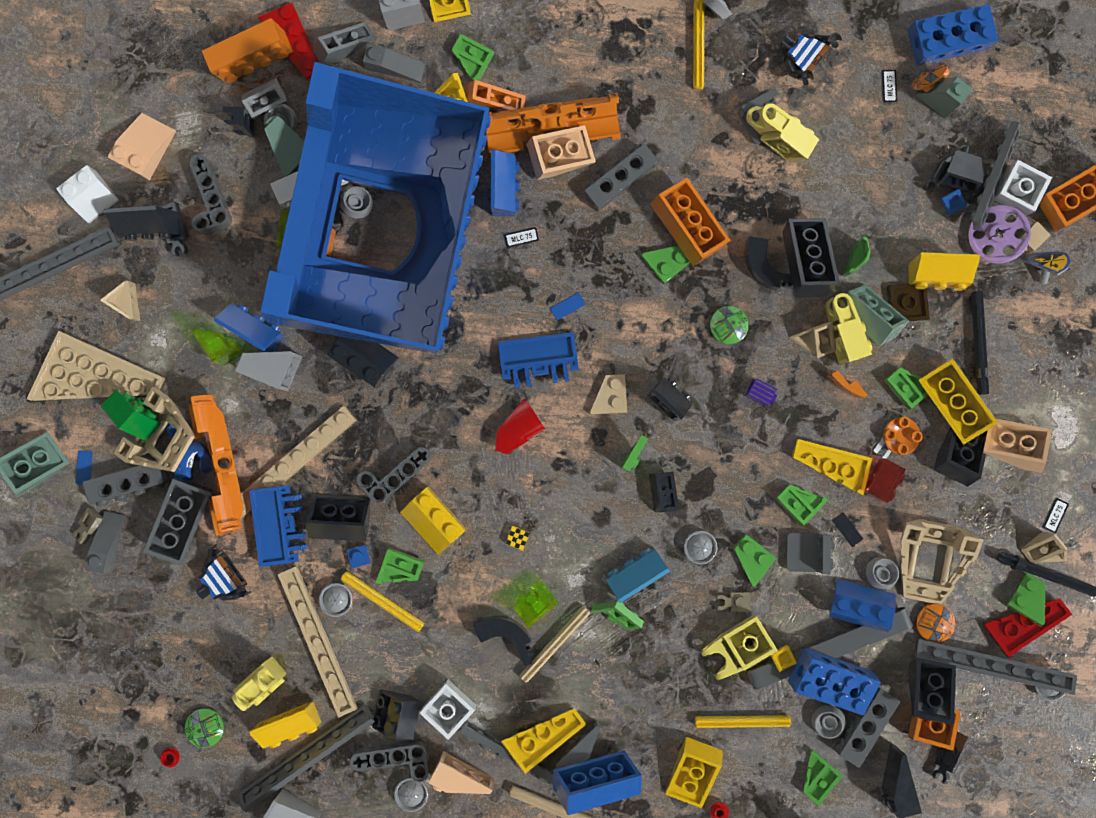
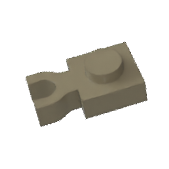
(88, 525)
(737, 601)

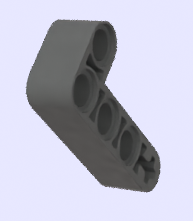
(208, 193)
(398, 471)
(390, 759)

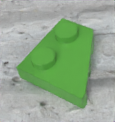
(472, 56)
(1030, 599)

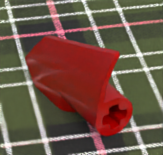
(518, 428)

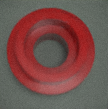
(165, 761)
(719, 806)

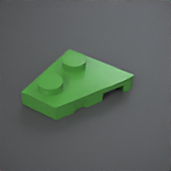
(666, 262)
(906, 387)
(631, 459)
(800, 503)
(753, 558)
(399, 567)
(619, 614)
(819, 778)

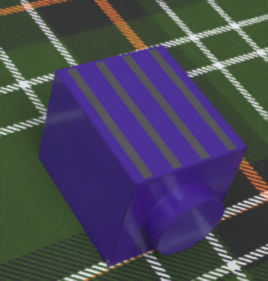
(761, 392)

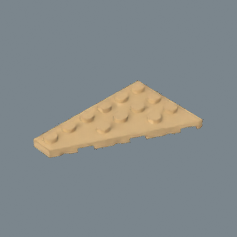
(84, 371)

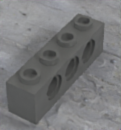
(639, 154)
(96, 488)
(867, 737)

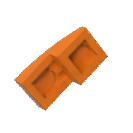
(851, 388)

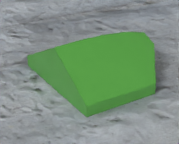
(858, 257)

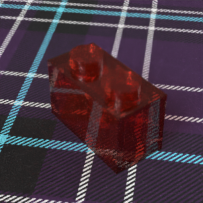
(884, 480)

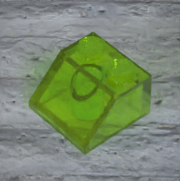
(219, 347)
(535, 603)

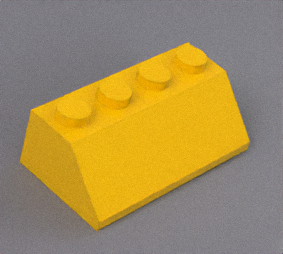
(958, 401)

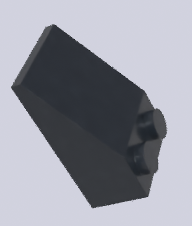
(670, 399)
(959, 460)
(932, 690)
(898, 785)

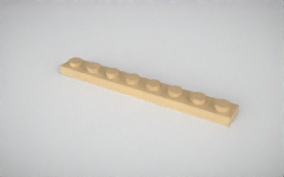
(301, 454)
(317, 641)

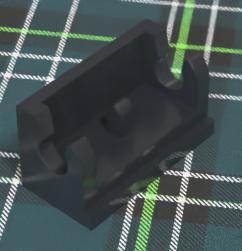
(241, 118)
(664, 492)

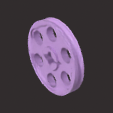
(1008, 239)

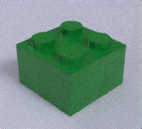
(131, 414)

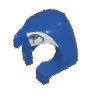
(184, 468)

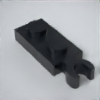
(177, 240)
(950, 759)

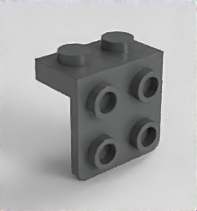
(764, 97)
(809, 552)

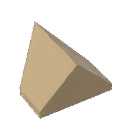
(124, 300)
(817, 339)
(1045, 548)

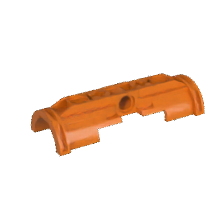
(599, 121)
(210, 424)

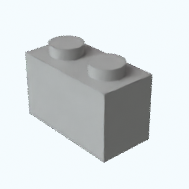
(263, 97)

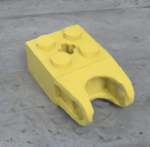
(783, 132)
(848, 330)
(733, 648)
(258, 683)

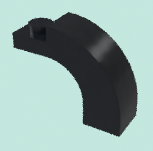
(759, 267)
(505, 627)

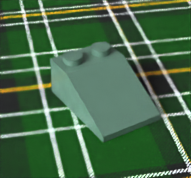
(880, 318)
(31, 464)

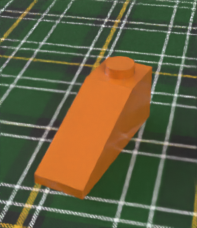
(493, 97)

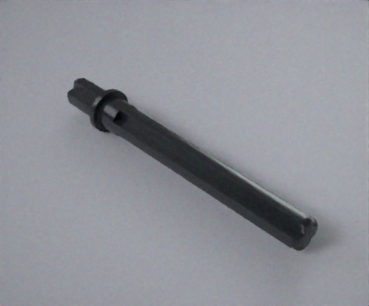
(980, 347)
(1016, 562)

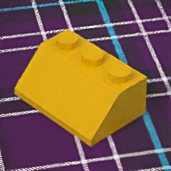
(943, 270)
(433, 520)
(286, 726)

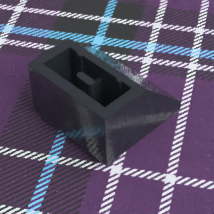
(396, 715)

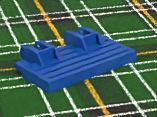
(538, 354)
(272, 525)

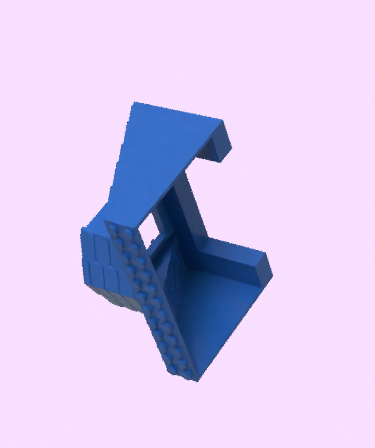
(396, 143)

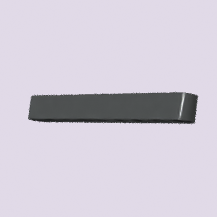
(831, 645)

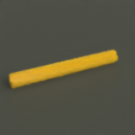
(698, 45)
(382, 601)
(742, 721)

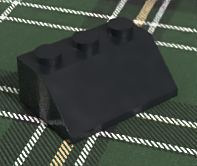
(143, 222)
(364, 359)
(338, 517)

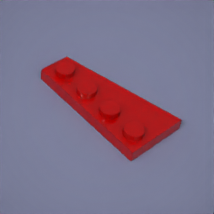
(289, 21)
(1017, 631)

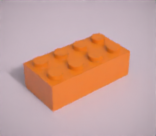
(247, 51)
(1070, 199)
(689, 221)

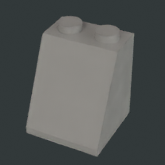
(401, 13)
(270, 367)
(289, 806)

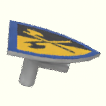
(1049, 263)

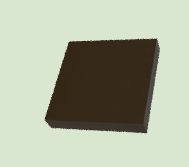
(909, 301)

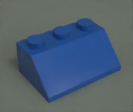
(504, 184)
(250, 327)
(863, 605)

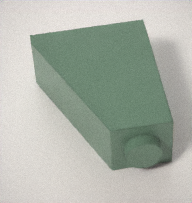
(945, 95)
(285, 144)

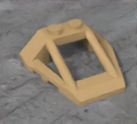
(163, 406)
(939, 533)

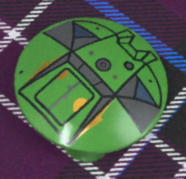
(729, 325)
(204, 728)

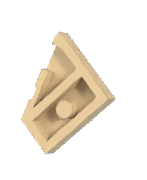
(611, 396)

